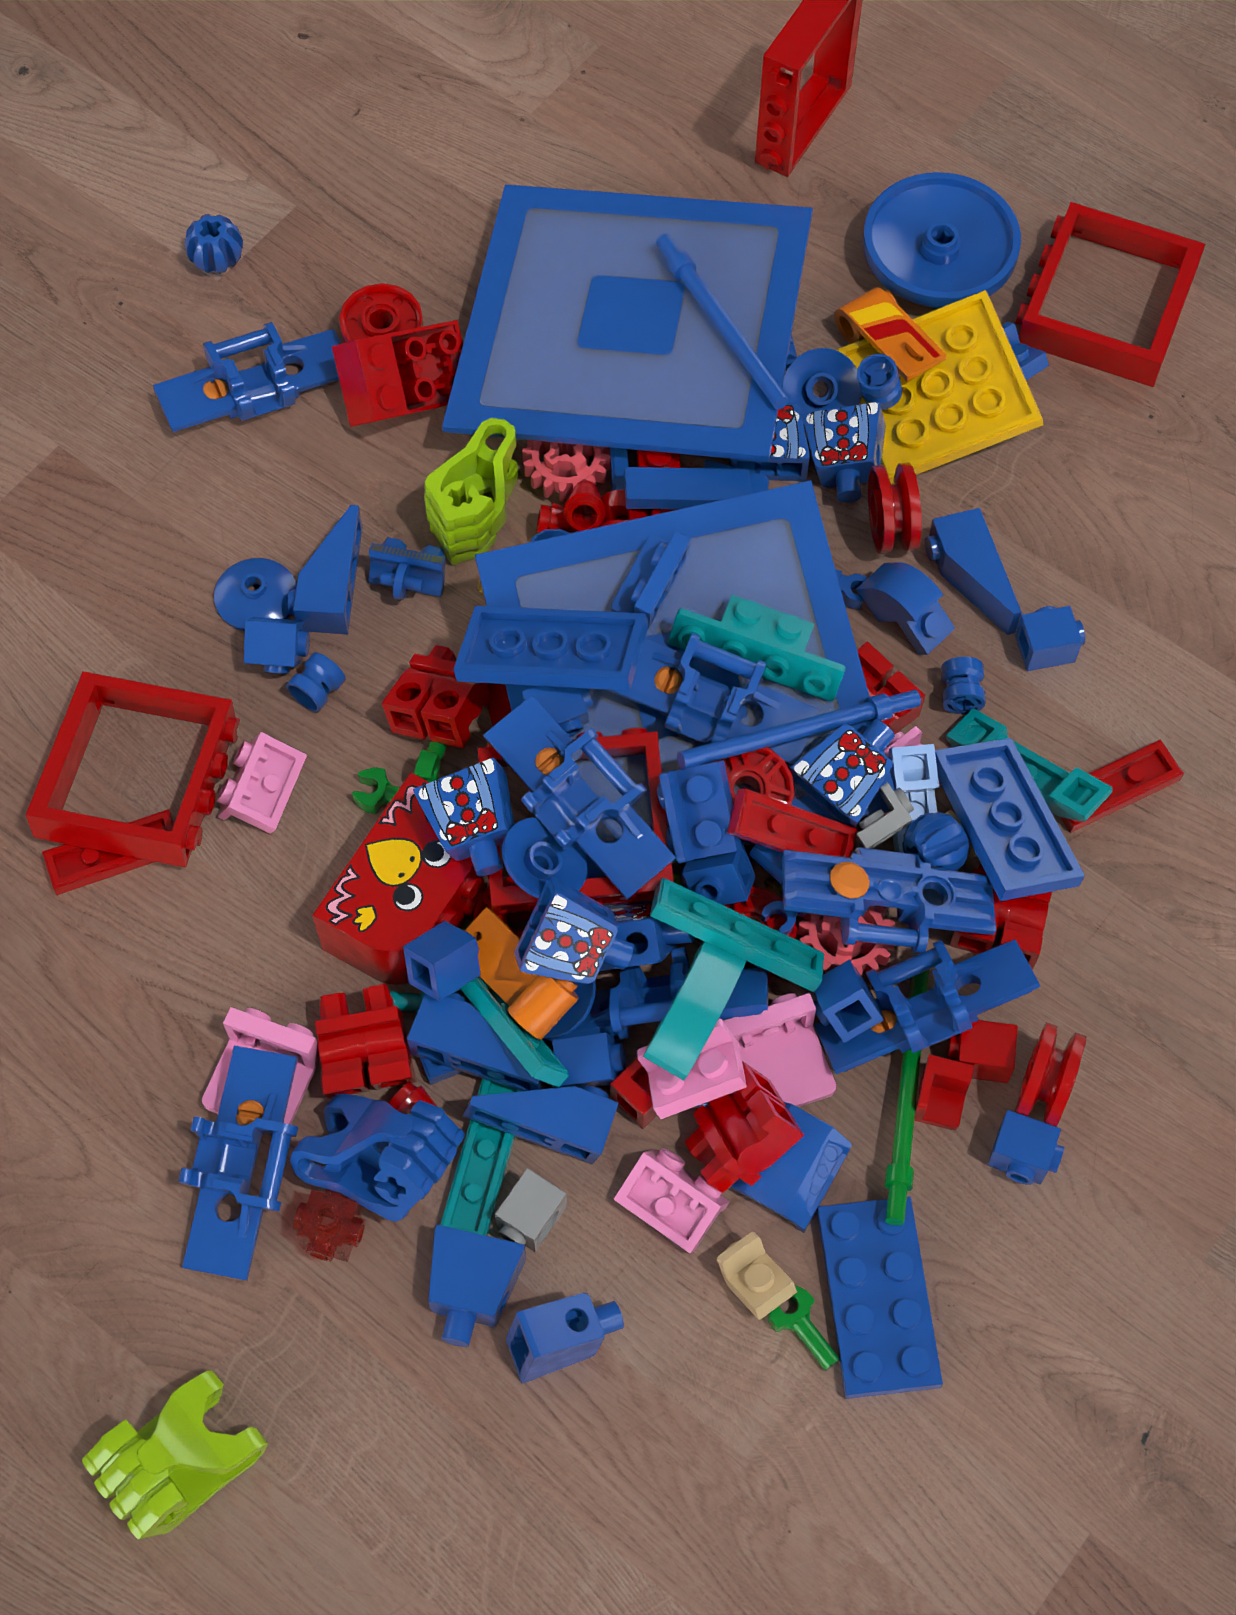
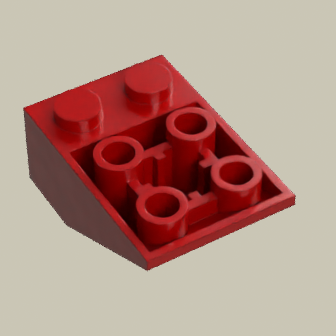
(398, 371)

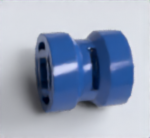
(879, 380)
(316, 682)
(962, 684)

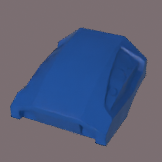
(803, 1174)

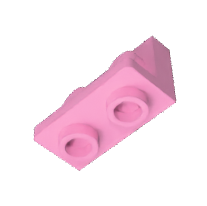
(261, 783)
(713, 1075)
(671, 1198)

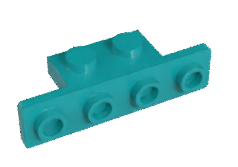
(764, 635)

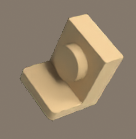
(755, 1276)

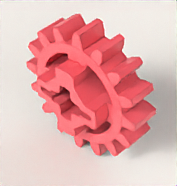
(564, 465)
(825, 932)

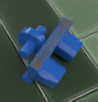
(407, 569)

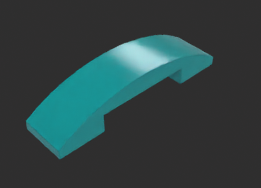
(1066, 794)
(695, 1010)

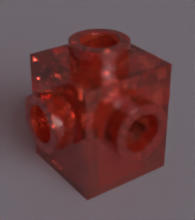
(336, 1238)

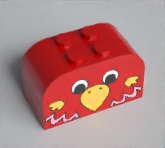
(395, 891)

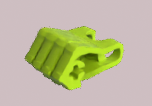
(454, 492)
(171, 1461)

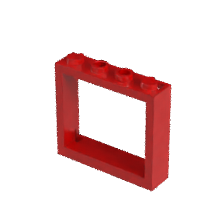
(794, 117)
(1091, 347)
(630, 742)
(173, 847)

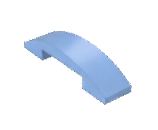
(918, 778)

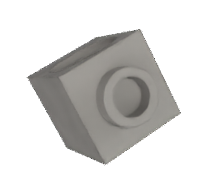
(530, 1211)

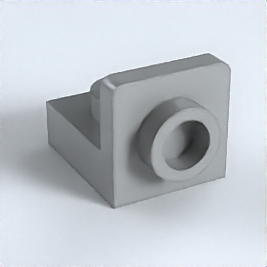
(881, 827)

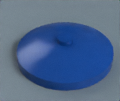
(941, 238)

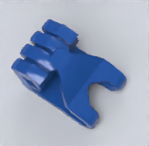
(379, 1153)

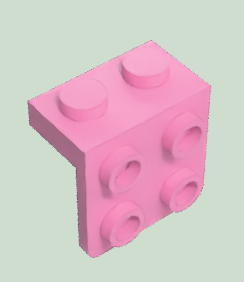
(256, 1031)
(786, 1049)

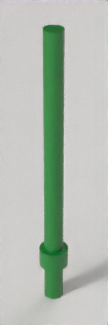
(899, 1173)

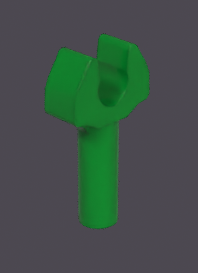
(429, 761)
(385, 790)
(802, 1325)

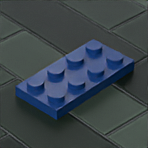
(551, 647)
(1007, 819)
(878, 1300)

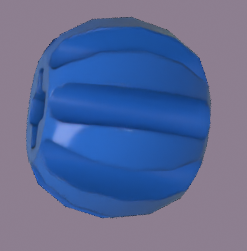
(213, 243)
(937, 841)

